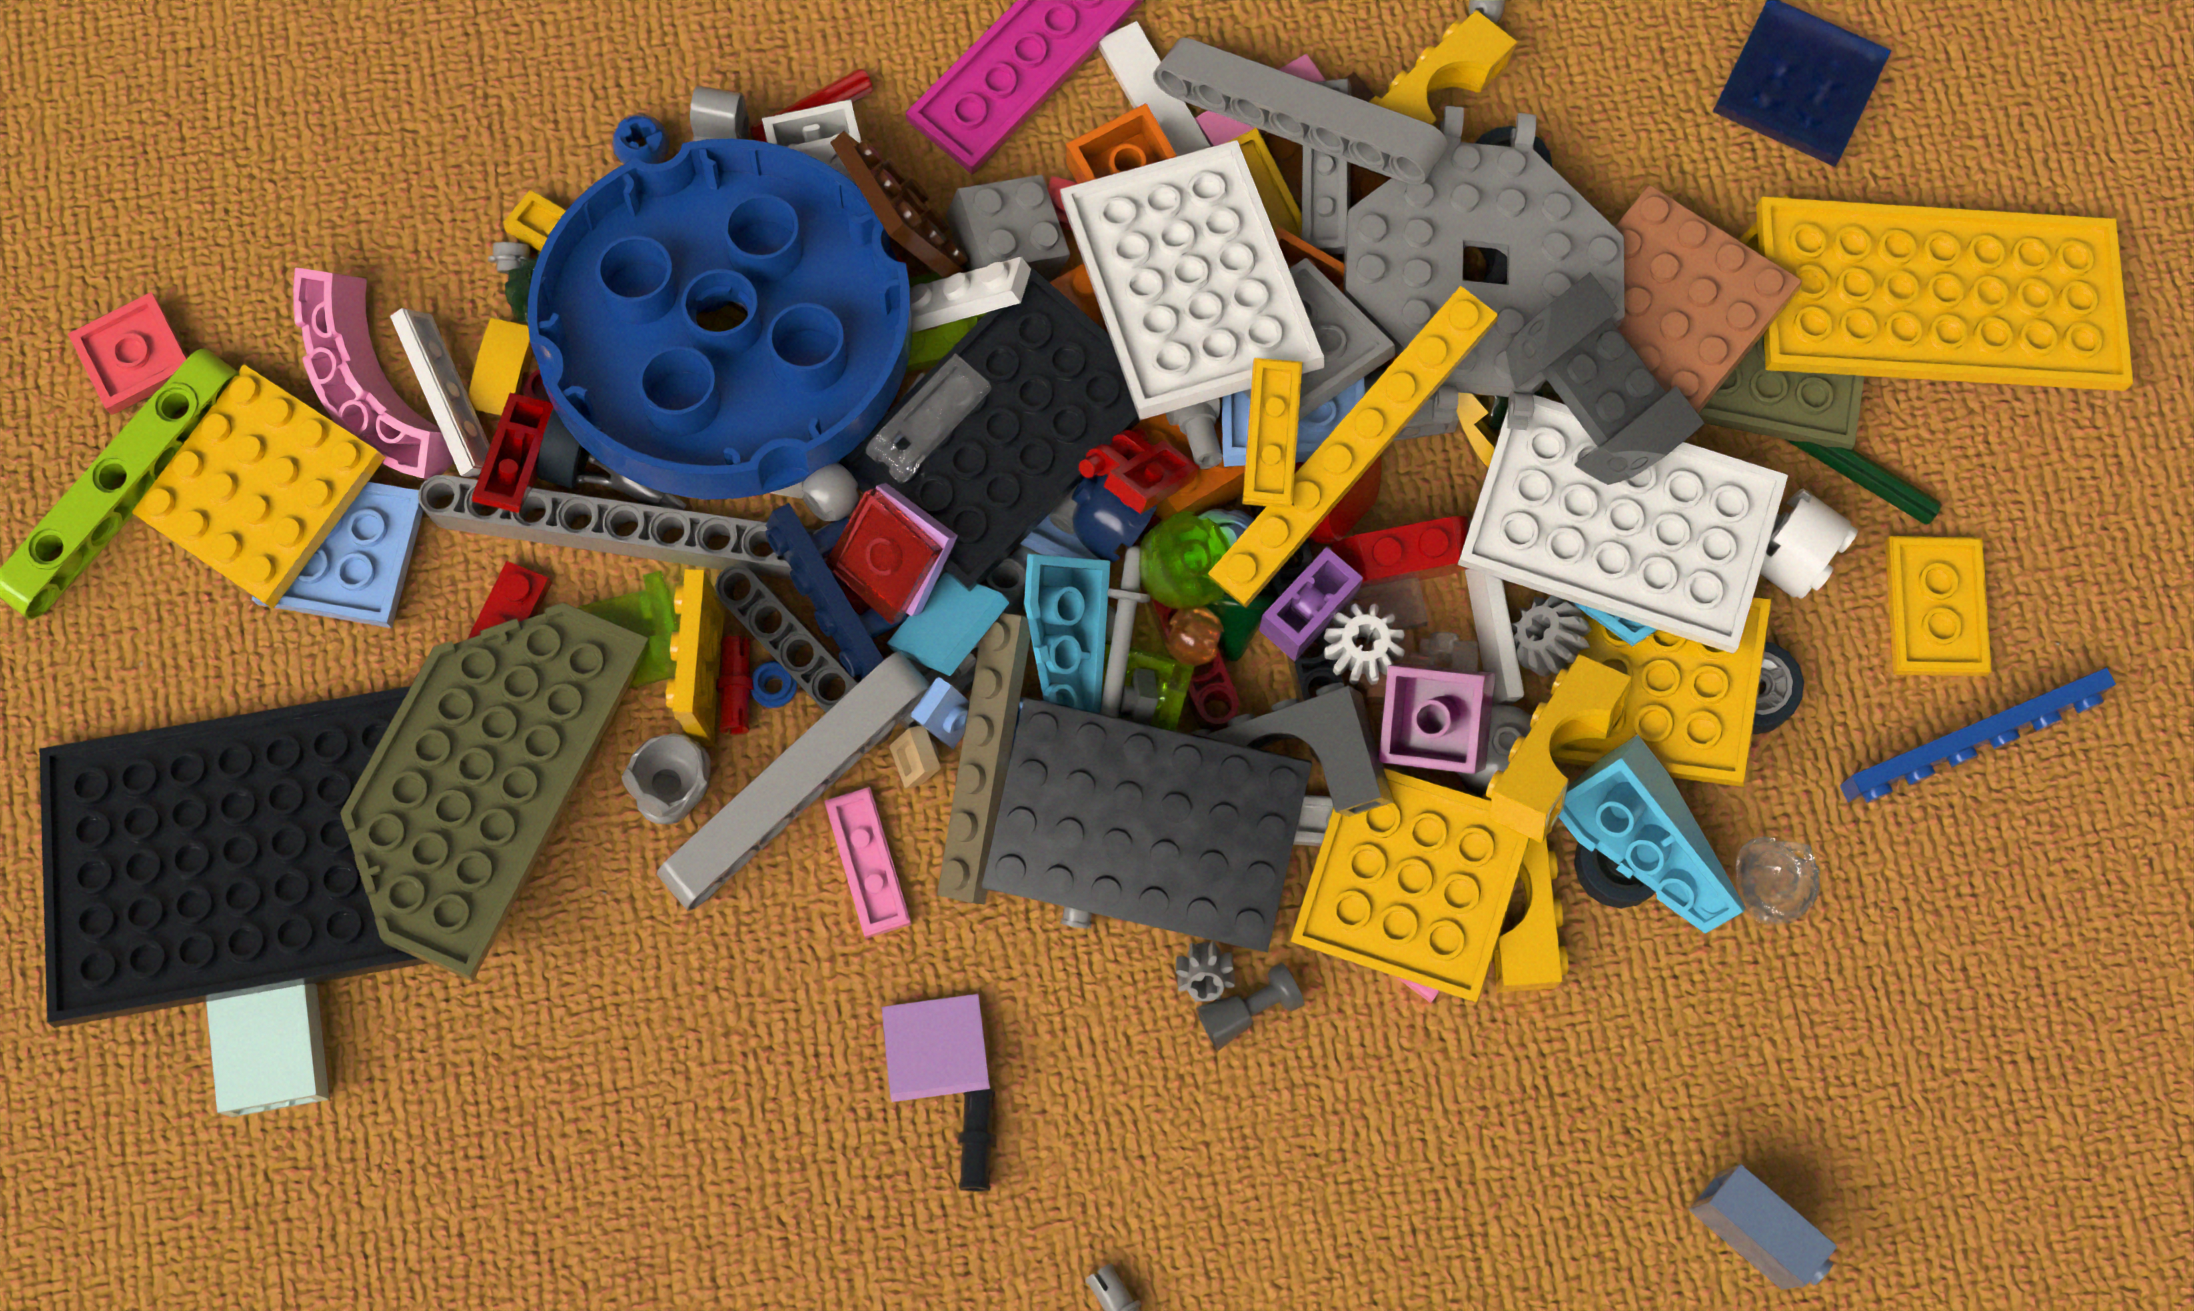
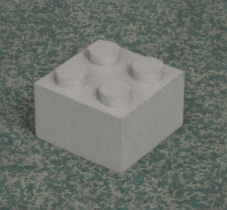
(1007, 223)

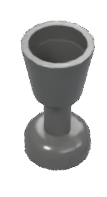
(1232, 1015)

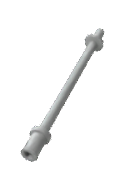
(1116, 670)

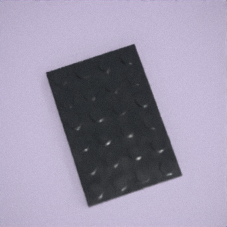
(1023, 443)
(1146, 824)

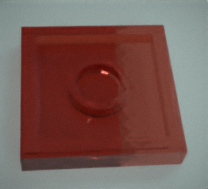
(883, 556)

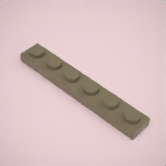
(984, 757)

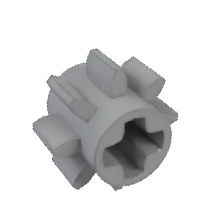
(1205, 971)

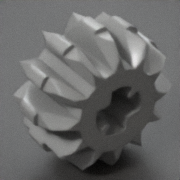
(1549, 635)

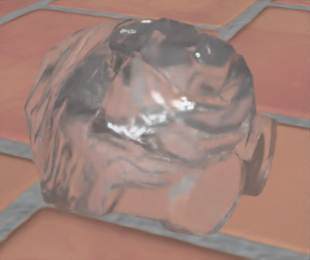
(1775, 881)

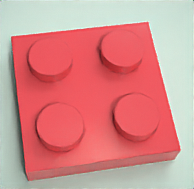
(129, 352)

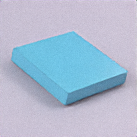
(948, 625)

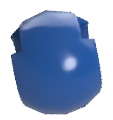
(644, 127)

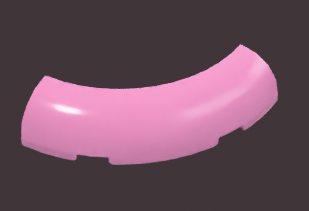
(351, 380)

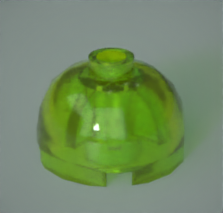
(1178, 558)

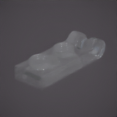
(929, 417)

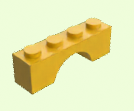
(1466, 58)
(1531, 788)
(1530, 952)

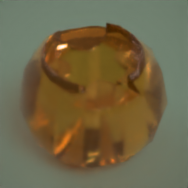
(1194, 636)

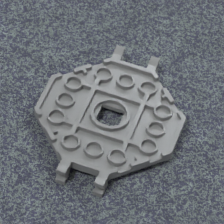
(1411, 238)

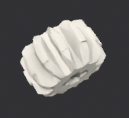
(1374, 629)

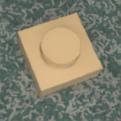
(915, 756)

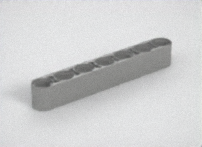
(1301, 111)
(793, 781)

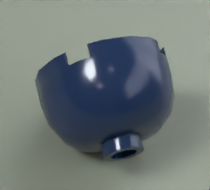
(1103, 520)

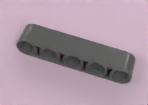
(787, 639)

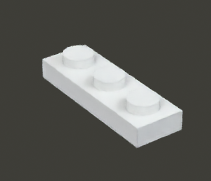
(968, 293)

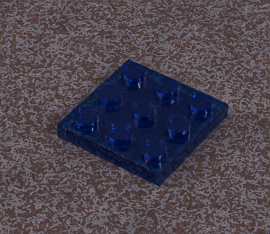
(1802, 81)

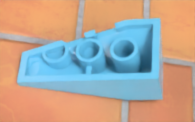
(1068, 626)
(1643, 825)

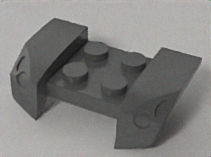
(1602, 383)

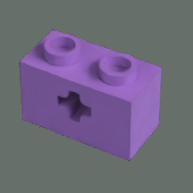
(1310, 603)

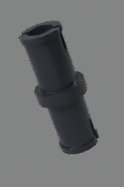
(976, 1140)

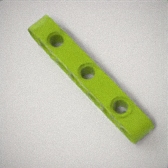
(91, 511)

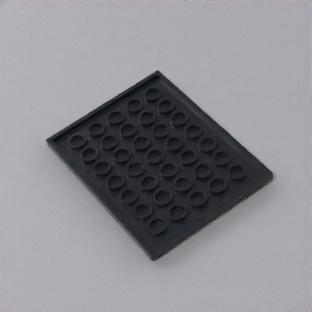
(208, 860)

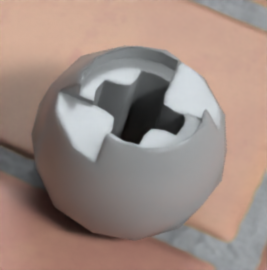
(831, 492)

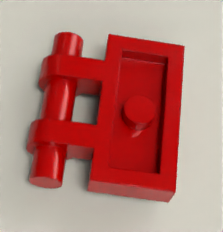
(1137, 470)

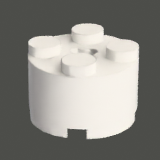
(1805, 544)

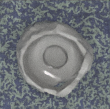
(668, 777)

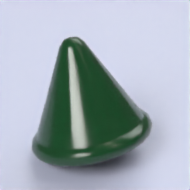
(1240, 622)

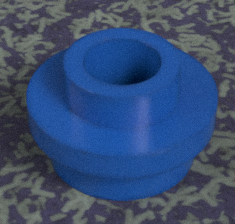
(767, 672)

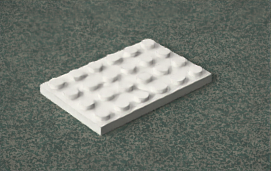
(1189, 277)
(1655, 549)

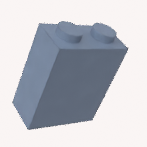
(1764, 1229)

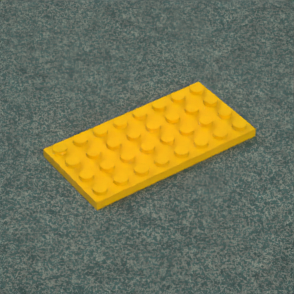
(1947, 294)

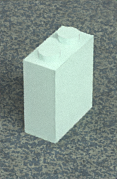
(267, 1050)

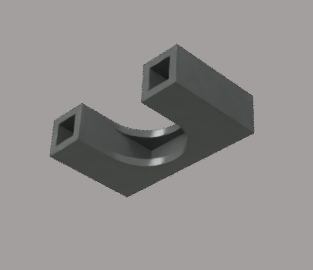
(1336, 730)

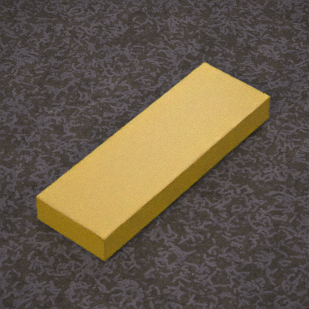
(1272, 433)

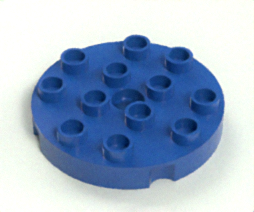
(733, 406)

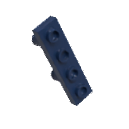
(813, 578)

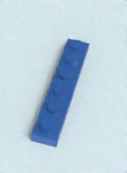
(1961, 745)

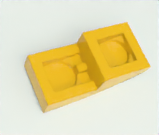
(500, 365)
(1470, 411)

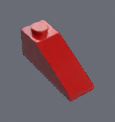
(513, 454)

